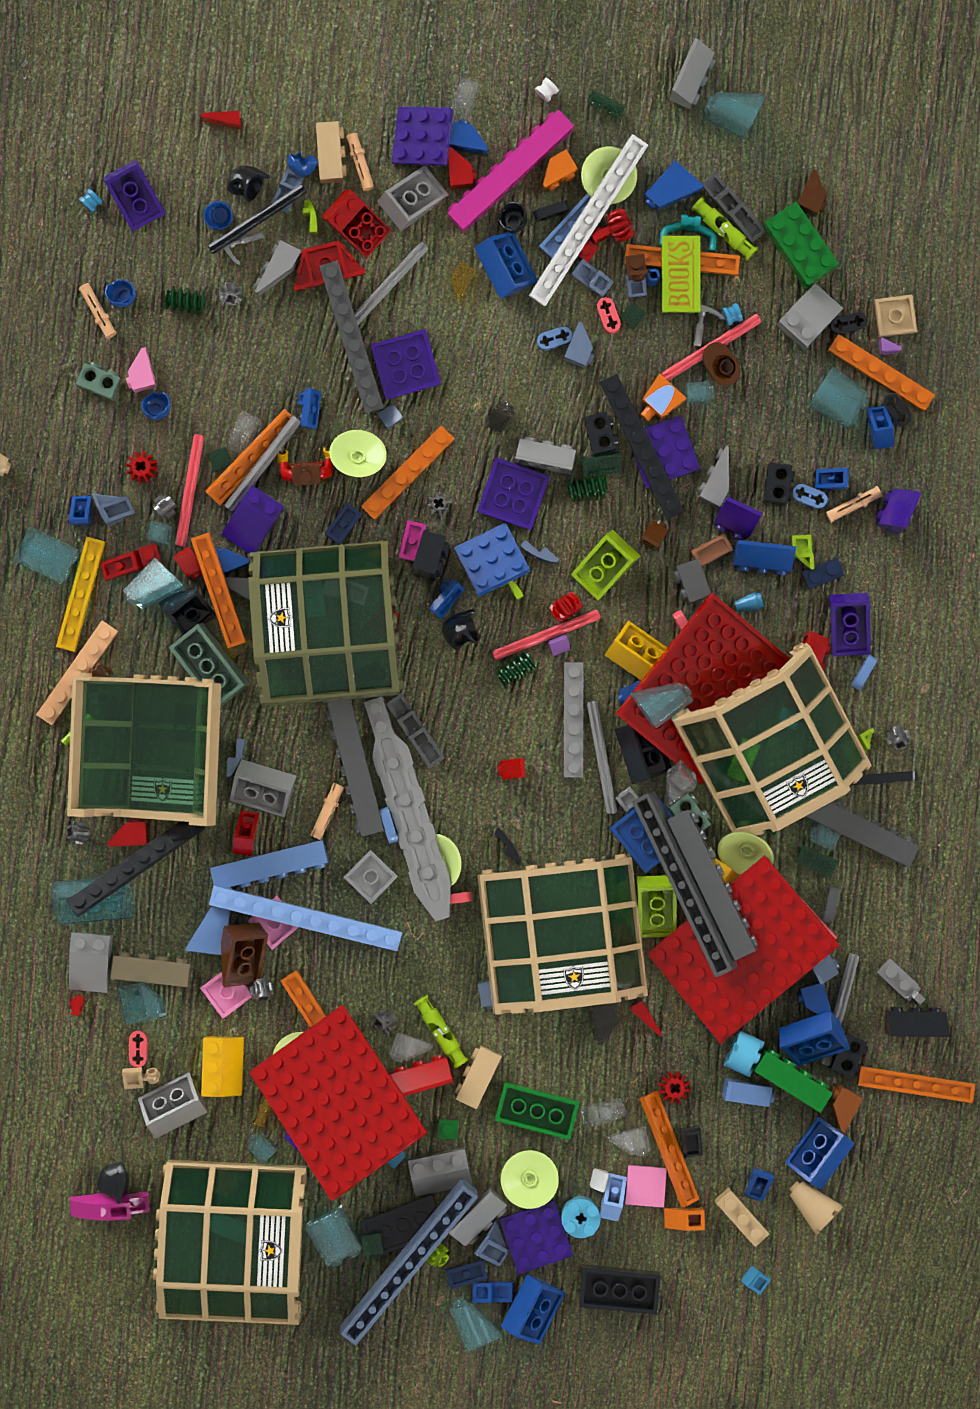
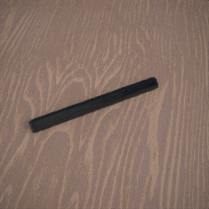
(257, 219)

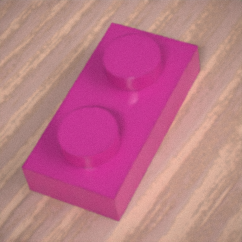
(411, 540)

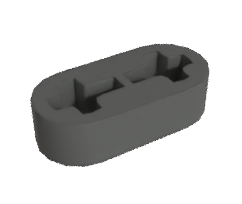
(830, 904)

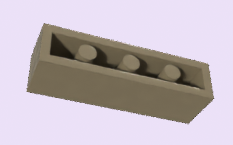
(151, 970)

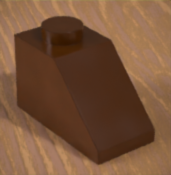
(813, 196)
(654, 534)

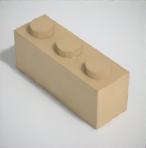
(330, 152)
(477, 1076)
(741, 1217)

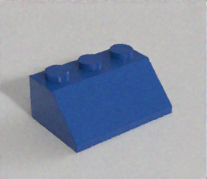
(506, 264)
(763, 557)
(813, 1038)
(819, 1153)
(533, 1309)

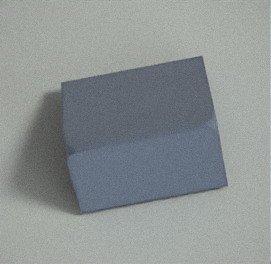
(635, 289)
(390, 416)

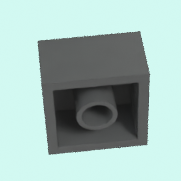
(691, 581)

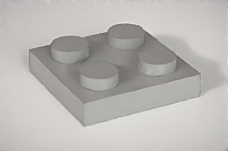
(370, 876)

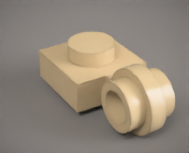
(134, 1077)

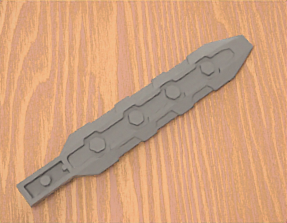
(409, 813)

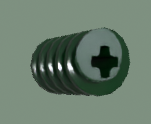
(185, 300)
(587, 488)
(515, 669)

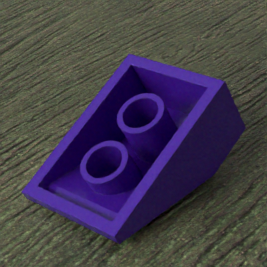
(134, 195)
(898, 510)
(737, 519)
(252, 520)
(850, 624)

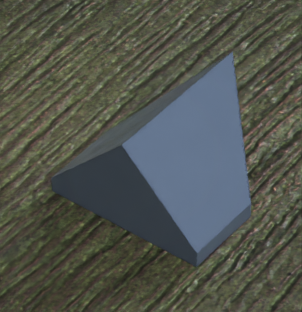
(113, 508)
(493, 1245)

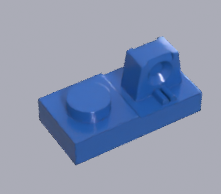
(311, 404)
(451, 592)

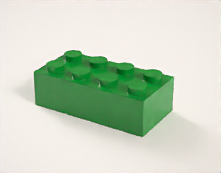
(800, 245)
(795, 1082)
(537, 1110)

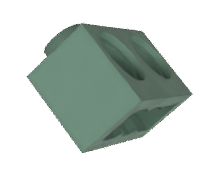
(97, 385)
(675, 809)

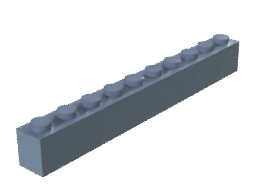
(408, 1261)

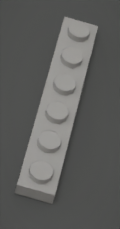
(573, 719)

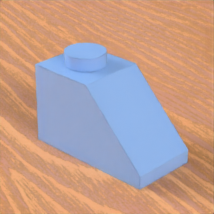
(613, 1197)

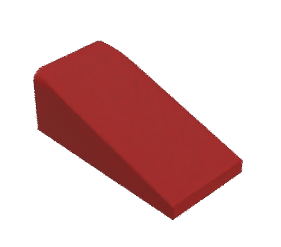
(226, 118)
(121, 565)
(642, 1012)

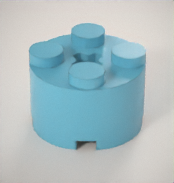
(744, 1053)
(573, 1208)

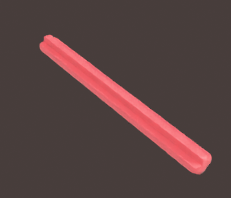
(697, 356)
(189, 491)
(546, 634)

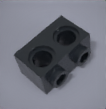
(595, 434)
(773, 483)
(854, 1057)

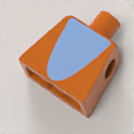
(661, 399)

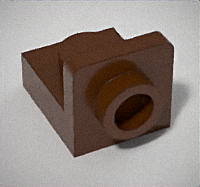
(636, 267)

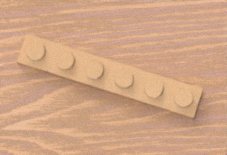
(83, 662)

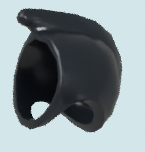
(250, 177)
(462, 625)
(114, 1180)

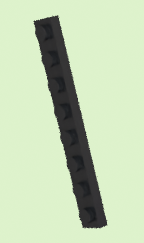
(641, 446)
(132, 867)

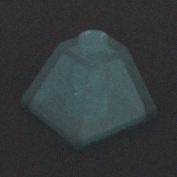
(140, 1003)

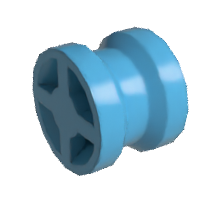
(90, 200)
(732, 314)

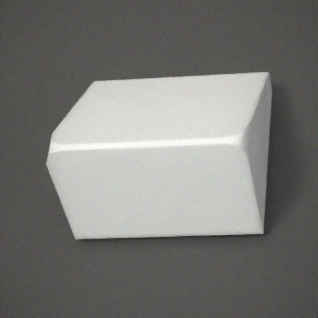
(599, 1179)

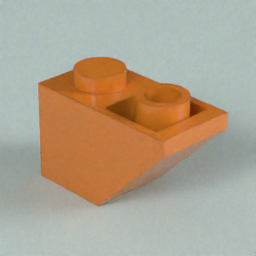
(559, 169)
(684, 1218)

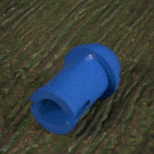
(650, 281)

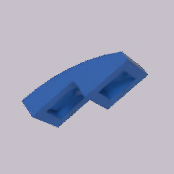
(493, 1291)

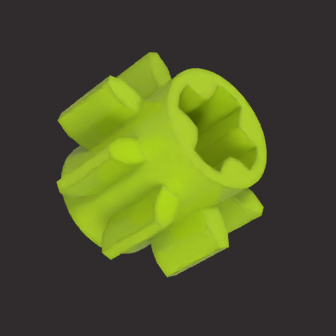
(439, 1256)

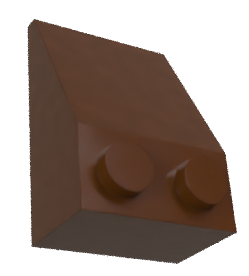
(242, 953)

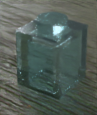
(699, 392)
(159, 533)
(824, 837)
(261, 1147)

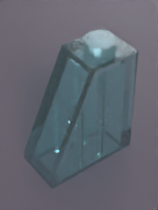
(152, 585)
(662, 702)
(473, 1324)

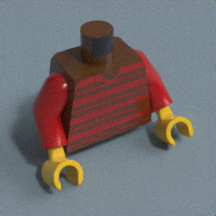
(305, 472)

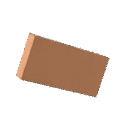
(712, 550)

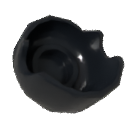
(513, 217)

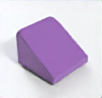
(887, 347)
(559, 645)

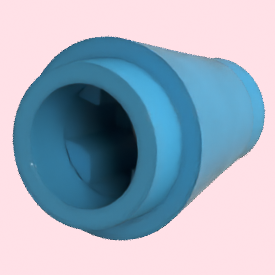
(750, 603)

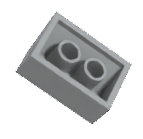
(693, 75)
(545, 455)
(262, 788)
(172, 1105)
(439, 1170)
(479, 1217)

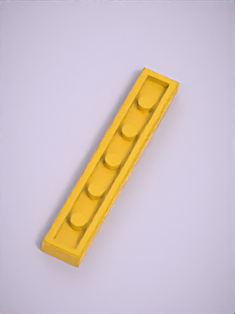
(80, 594)

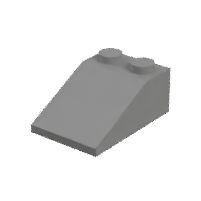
(412, 197)
(809, 316)
(89, 961)

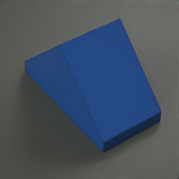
(832, 478)
(81, 511)
(759, 1184)

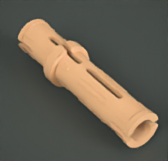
(357, 154)
(87, 292)
(853, 504)
(327, 811)

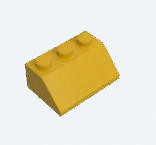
(635, 650)
(222, 1066)

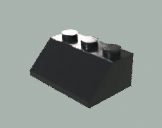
(640, 756)
(916, 1022)

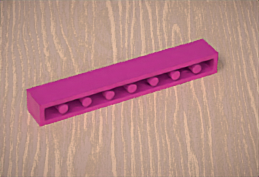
(510, 171)

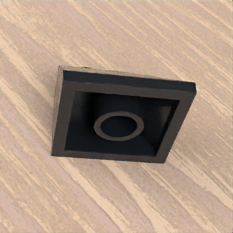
(187, 609)

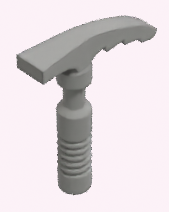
(243, 240)
(700, 326)

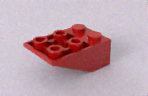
(356, 223)

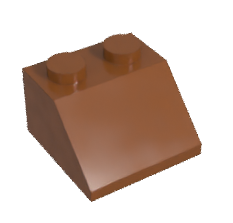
(843, 1106)

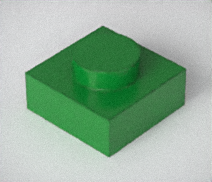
(448, 1129)

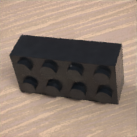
(430, 555)
(619, 1289)

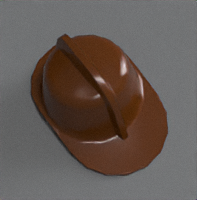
(721, 363)

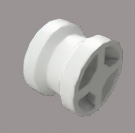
(546, 90)

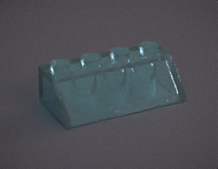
(116, 906)

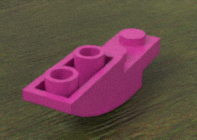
(103, 1207)

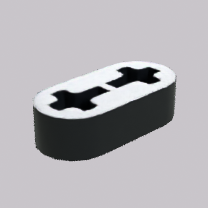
(551, 211)
(849, 328)
(901, 406)

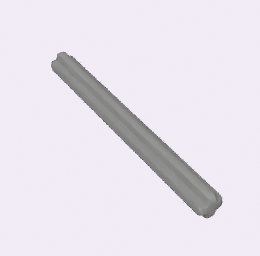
(390, 282)
(263, 463)
(601, 757)
(843, 995)

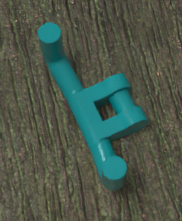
(691, 224)

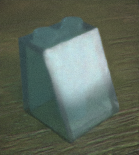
(734, 111)
(839, 398)
(46, 555)
(334, 1236)

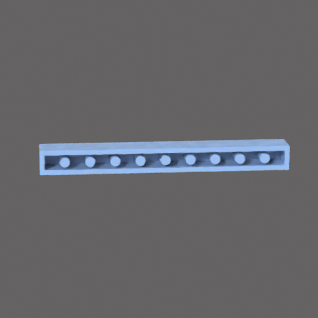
(305, 918)

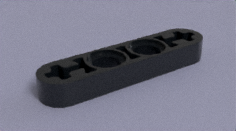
(887, 778)

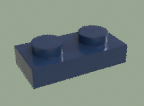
(343, 523)
(823, 573)
(466, 1274)

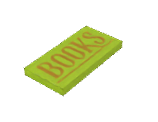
(681, 274)

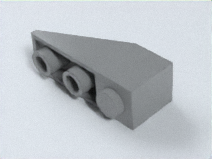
(281, 265)
(718, 483)

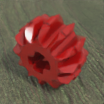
(620, 225)
(141, 460)
(565, 607)
(674, 1080)

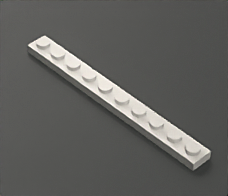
(588, 220)

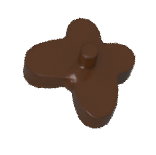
(101, 671)

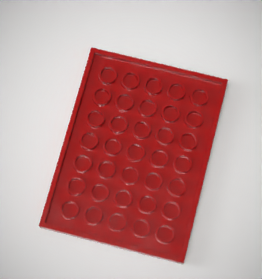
(711, 657)
(788, 948)
(338, 1102)

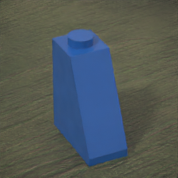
(672, 187)

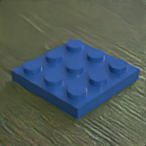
(492, 559)
(635, 840)

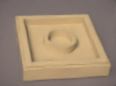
(895, 316)

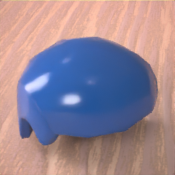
(301, 165)
(218, 215)
(120, 293)
(156, 405)

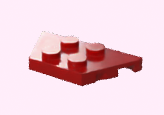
(311, 258)

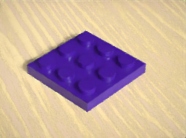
(422, 136)
(405, 364)
(672, 448)
(513, 494)
(536, 1237)

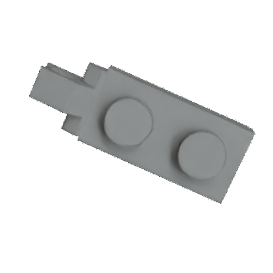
(900, 981)

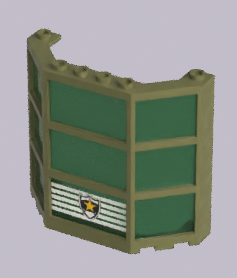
(324, 623)

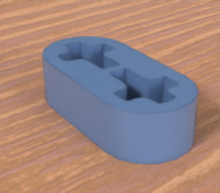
(556, 342)
(807, 500)
(864, 672)
(388, 825)

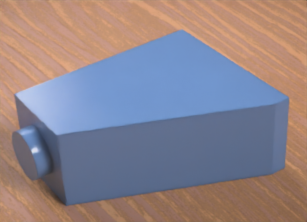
(209, 933)
(747, 1092)

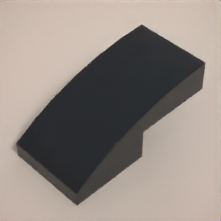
(510, 850)

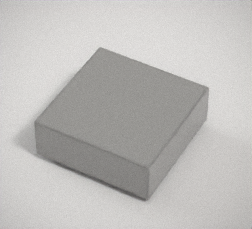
(625, 799)

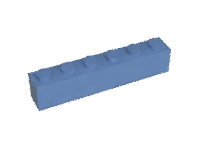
(270, 865)

